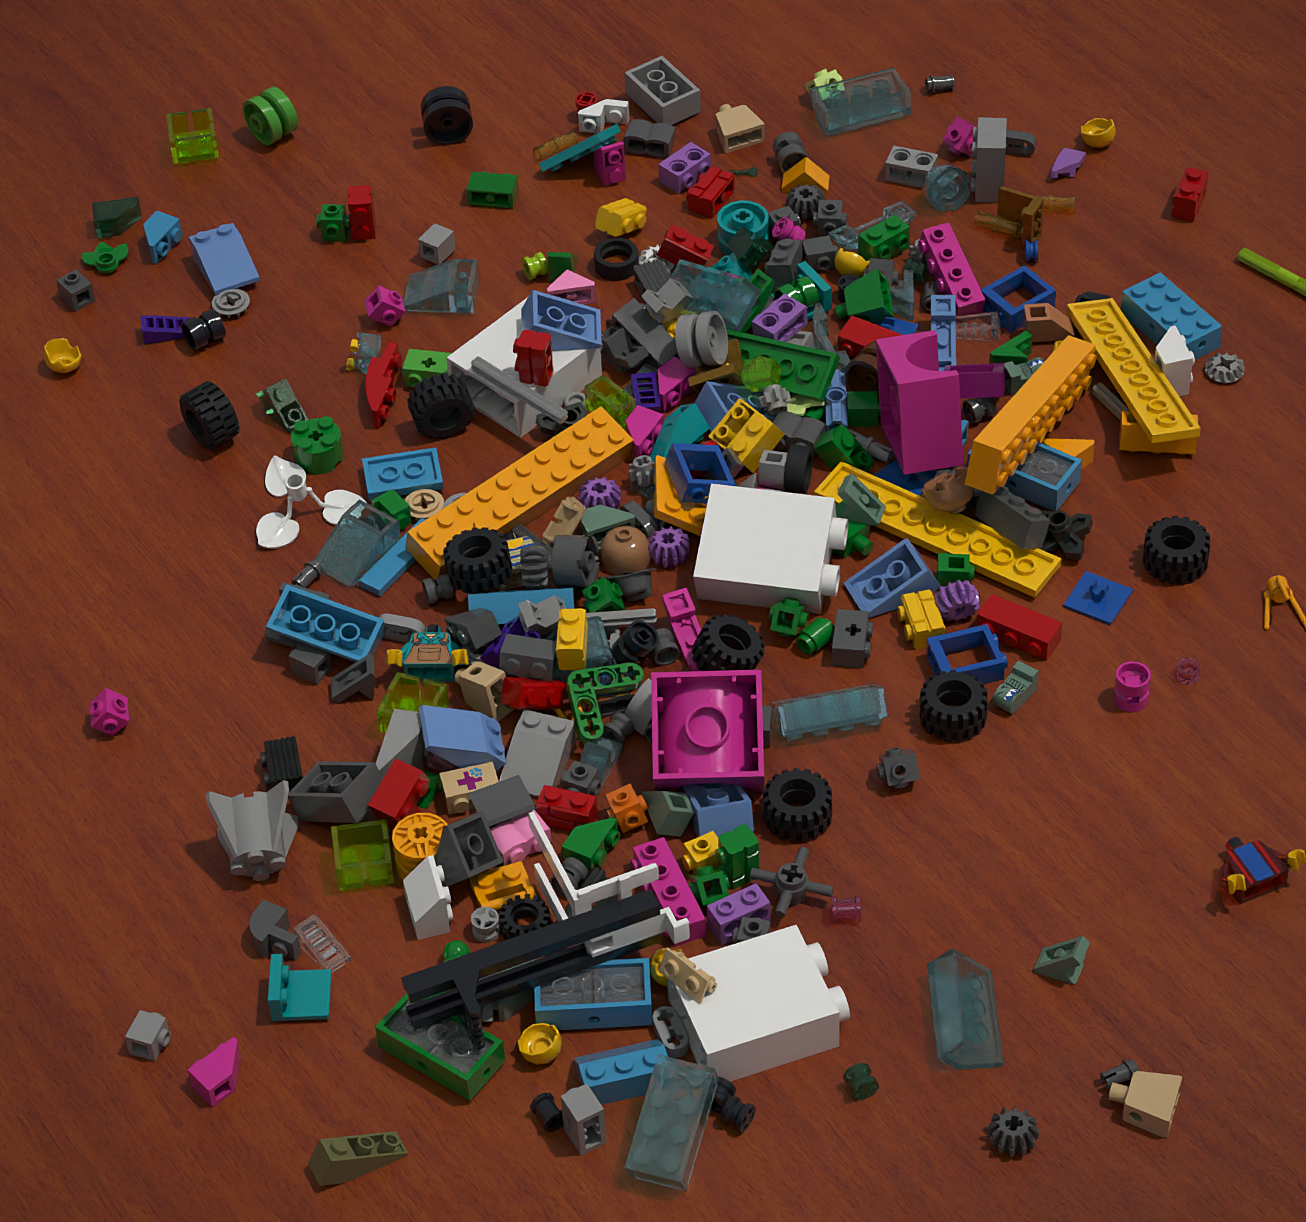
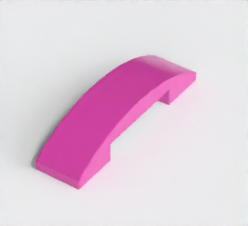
(683, 623)

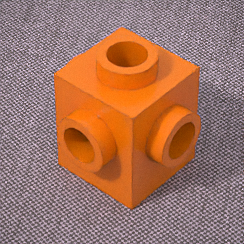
(627, 808)

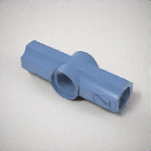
(836, 402)

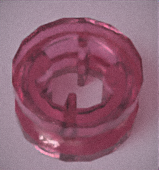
(1183, 666)

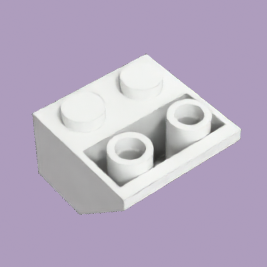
(1175, 360)
(428, 899)

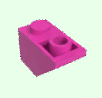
(610, 163)
(673, 382)
(644, 428)
(217, 1073)

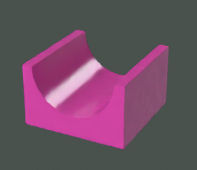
(919, 403)
(707, 729)

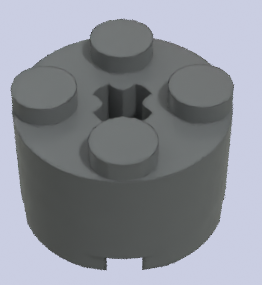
(574, 560)

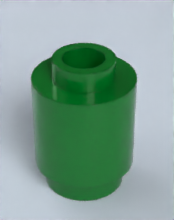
(815, 635)

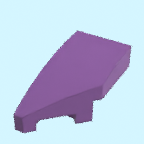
(1067, 162)

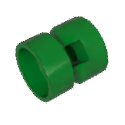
(801, 290)

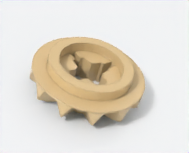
(432, 499)

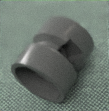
(788, 150)

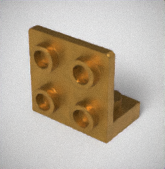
(1022, 209)
(727, 373)

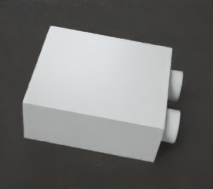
(495, 344)
(768, 547)
(765, 1005)

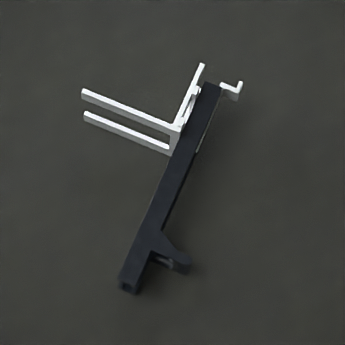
(591, 934)

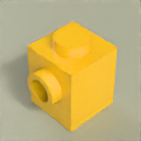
(700, 852)

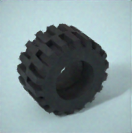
(441, 406)
(209, 415)
(1176, 549)
(477, 560)
(727, 645)
(950, 721)
(794, 788)

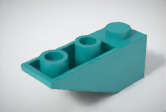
(682, 426)

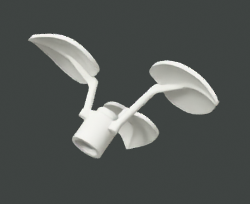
(288, 478)

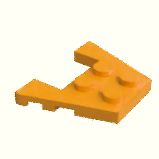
(668, 505)

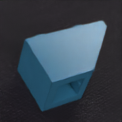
(162, 234)

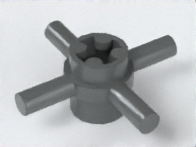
(792, 883)

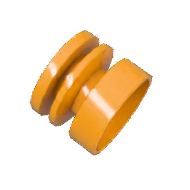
(416, 839)

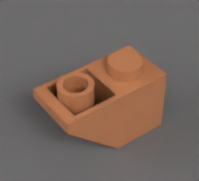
(1046, 323)

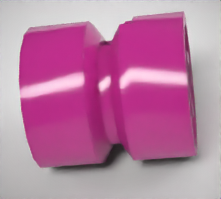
(1132, 686)

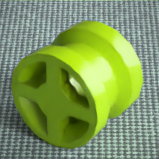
(534, 266)

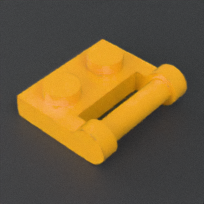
(500, 883)

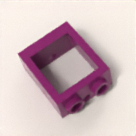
(980, 379)

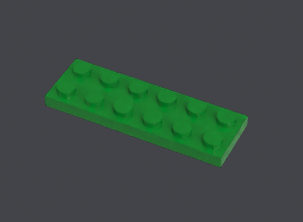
(804, 370)

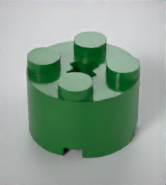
(317, 445)

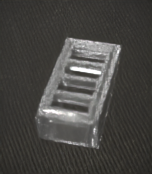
(984, 327)
(313, 929)

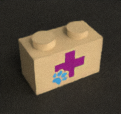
(460, 782)

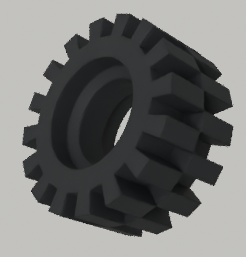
(523, 908)

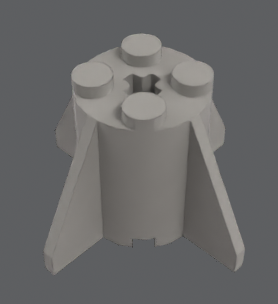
(254, 830)

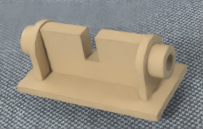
(569, 515)
(685, 976)

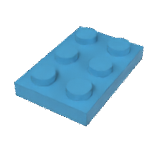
(402, 472)

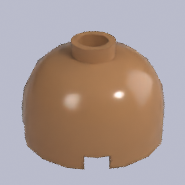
(948, 491)
(624, 551)

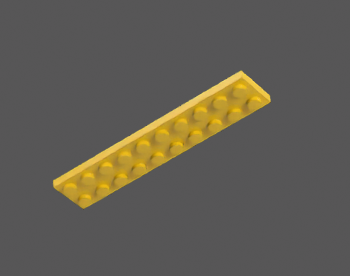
(1133, 371)
(944, 532)

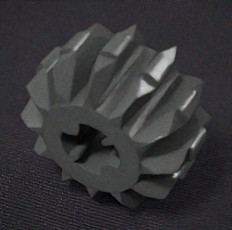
(804, 200)
(534, 567)
(1013, 1131)

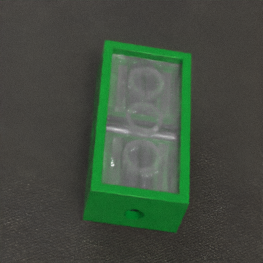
(441, 1050)

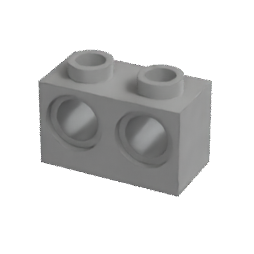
(909, 166)

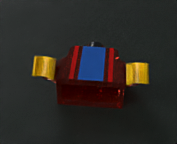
(1256, 869)

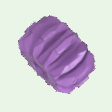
(600, 493)
(668, 547)
(957, 600)

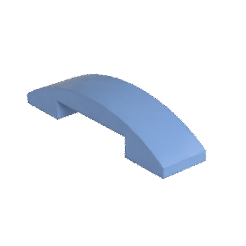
(943, 322)

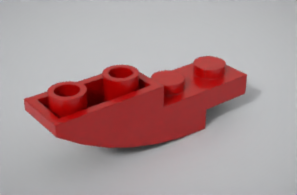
(380, 383)

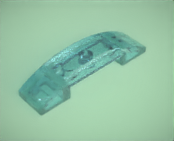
(848, 237)
(821, 334)

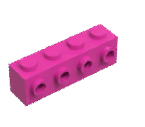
(951, 269)
(671, 887)

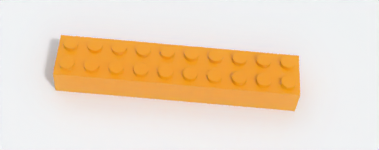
(1030, 415)
(525, 487)

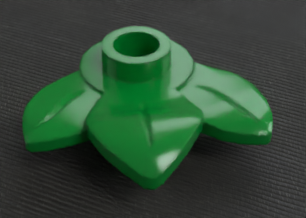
(105, 257)

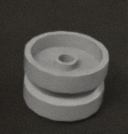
(701, 339)

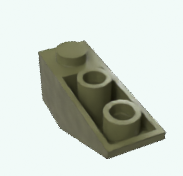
(349, 1157)

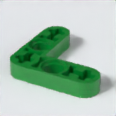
(588, 694)

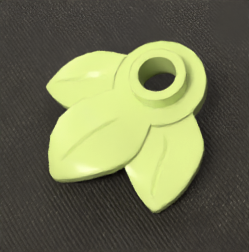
(799, 405)

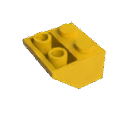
(746, 433)

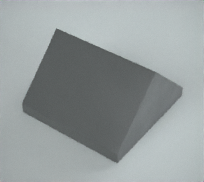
(501, 800)

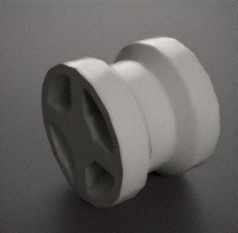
(482, 917)

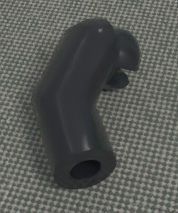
(1091, 296)

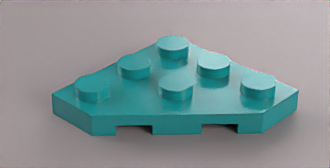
(581, 149)

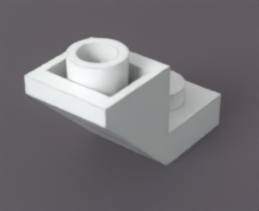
(610, 111)

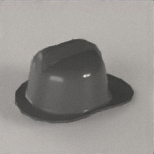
(634, 585)

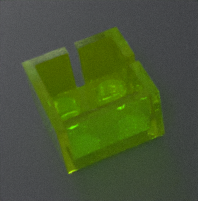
(195, 144)
(407, 695)
(362, 854)

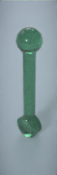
(752, 172)

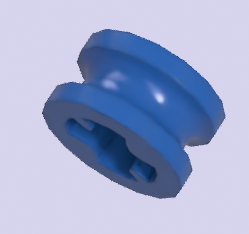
(1031, 250)

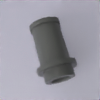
(939, 83)
(926, 300)
(308, 574)
(1119, 1073)

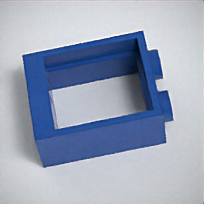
(1011, 317)
(696, 457)
(965, 639)

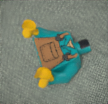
(429, 655)

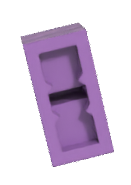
(684, 167)
(781, 319)
(728, 912)

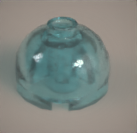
(946, 187)

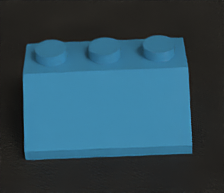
(619, 1071)

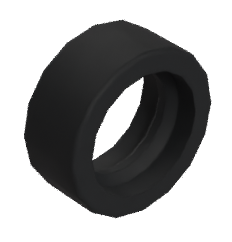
(613, 247)
(798, 469)

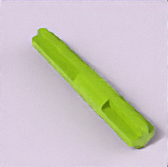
(1272, 270)

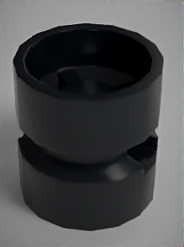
(200, 330)
(635, 643)

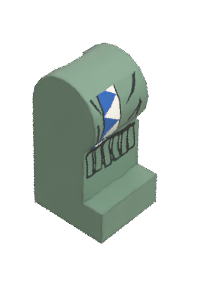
(1018, 374)
(1016, 688)

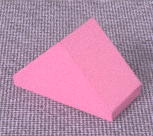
(573, 288)

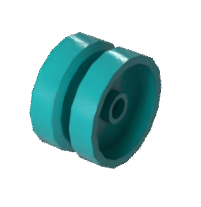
(739, 214)

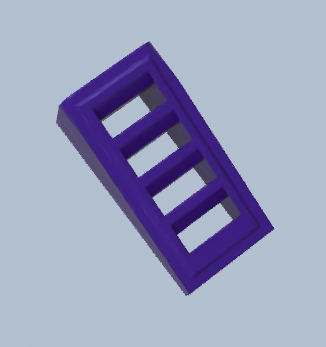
(161, 328)
(656, 406)

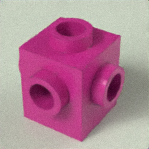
(960, 136)
(384, 306)
(109, 712)

